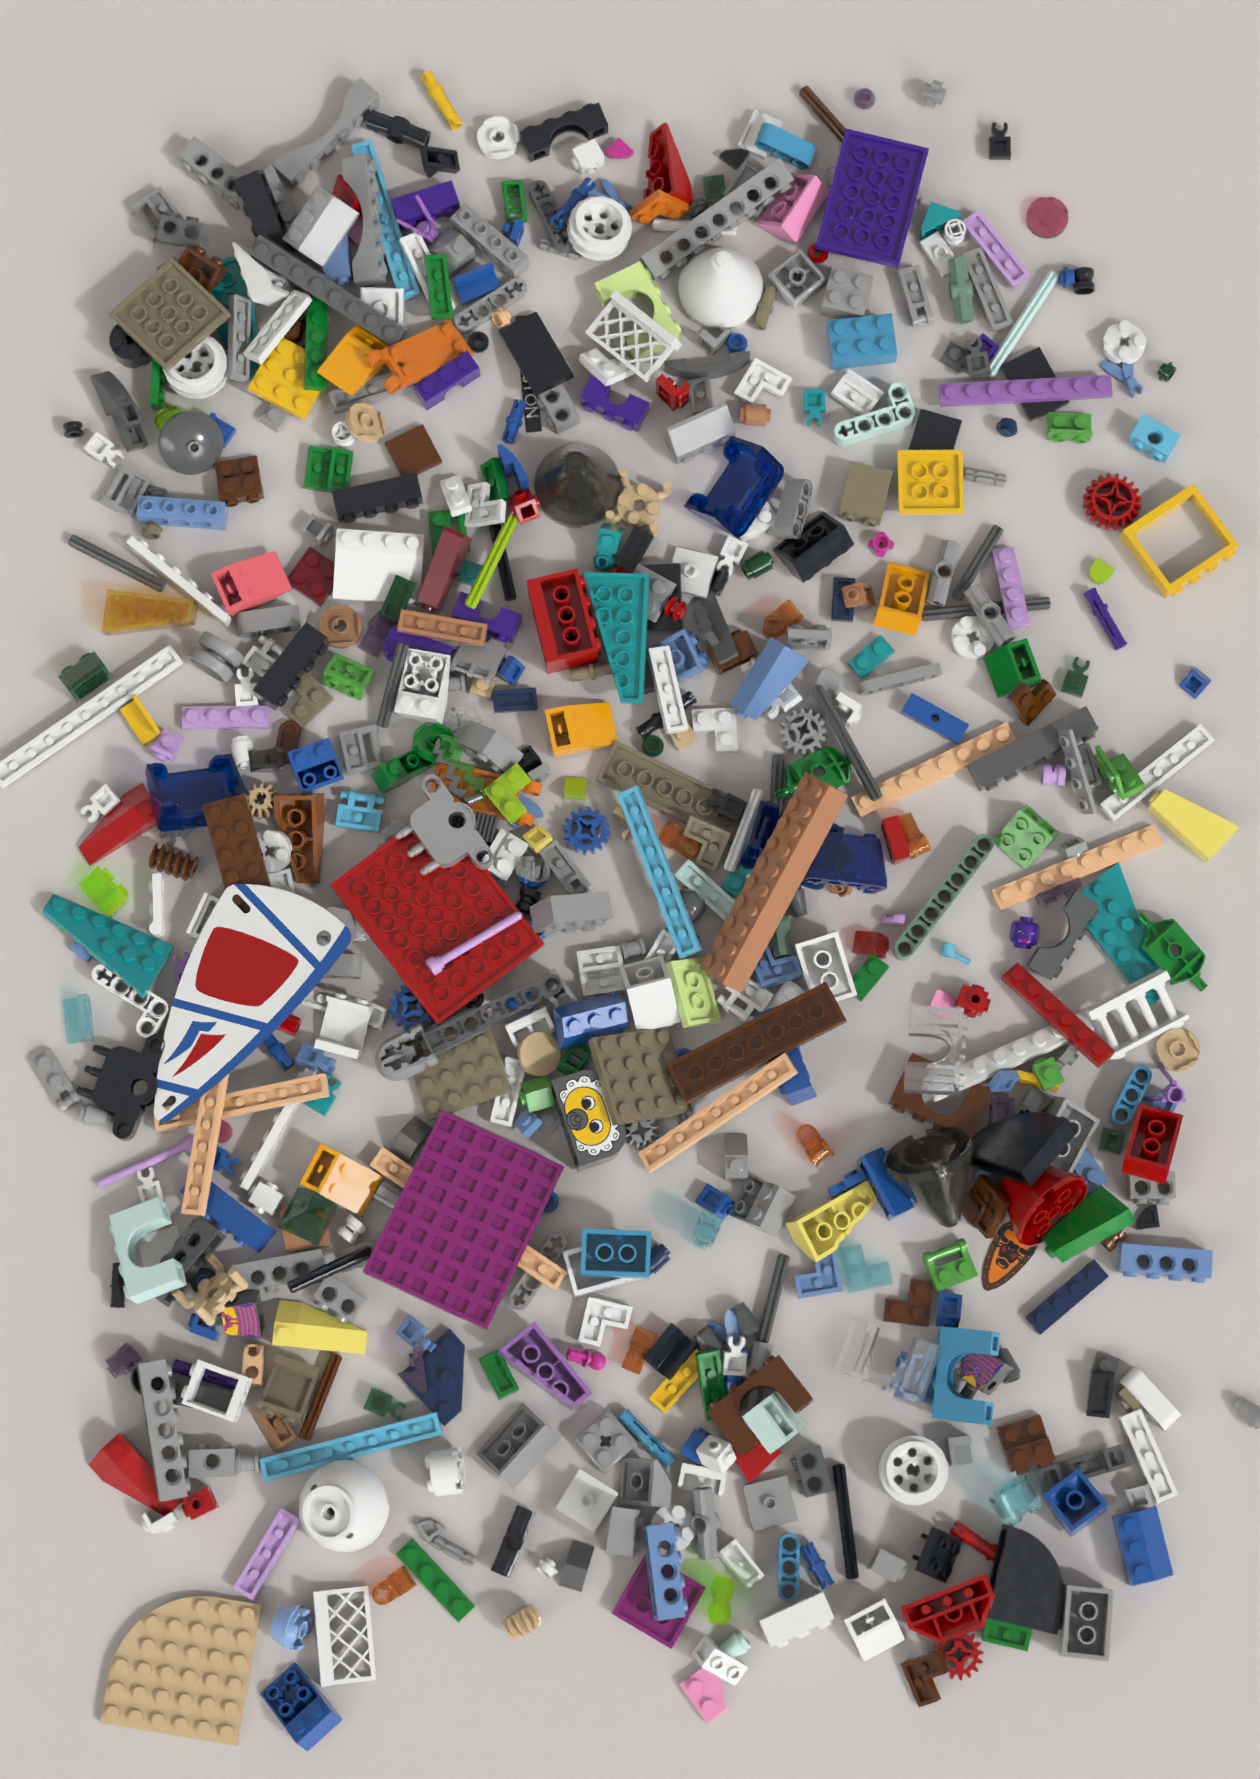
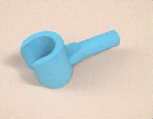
(948, 952)

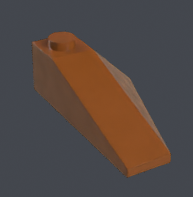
(302, 821)

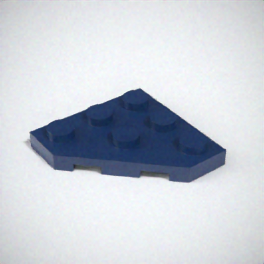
(444, 1377)

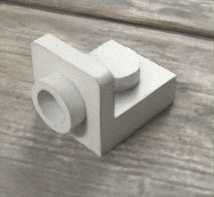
(845, 705)

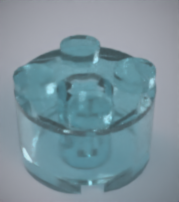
(1015, 1500)

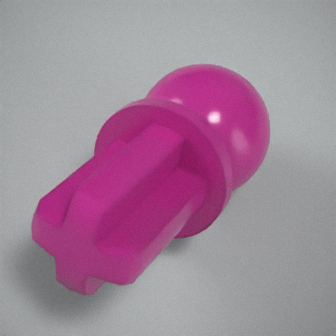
(595, 1360)

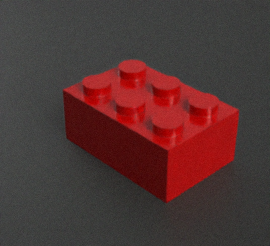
(1152, 1143)

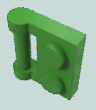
(952, 1272)

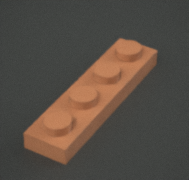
(442, 628)

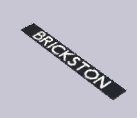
(532, 411)

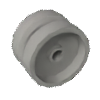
(215, 657)

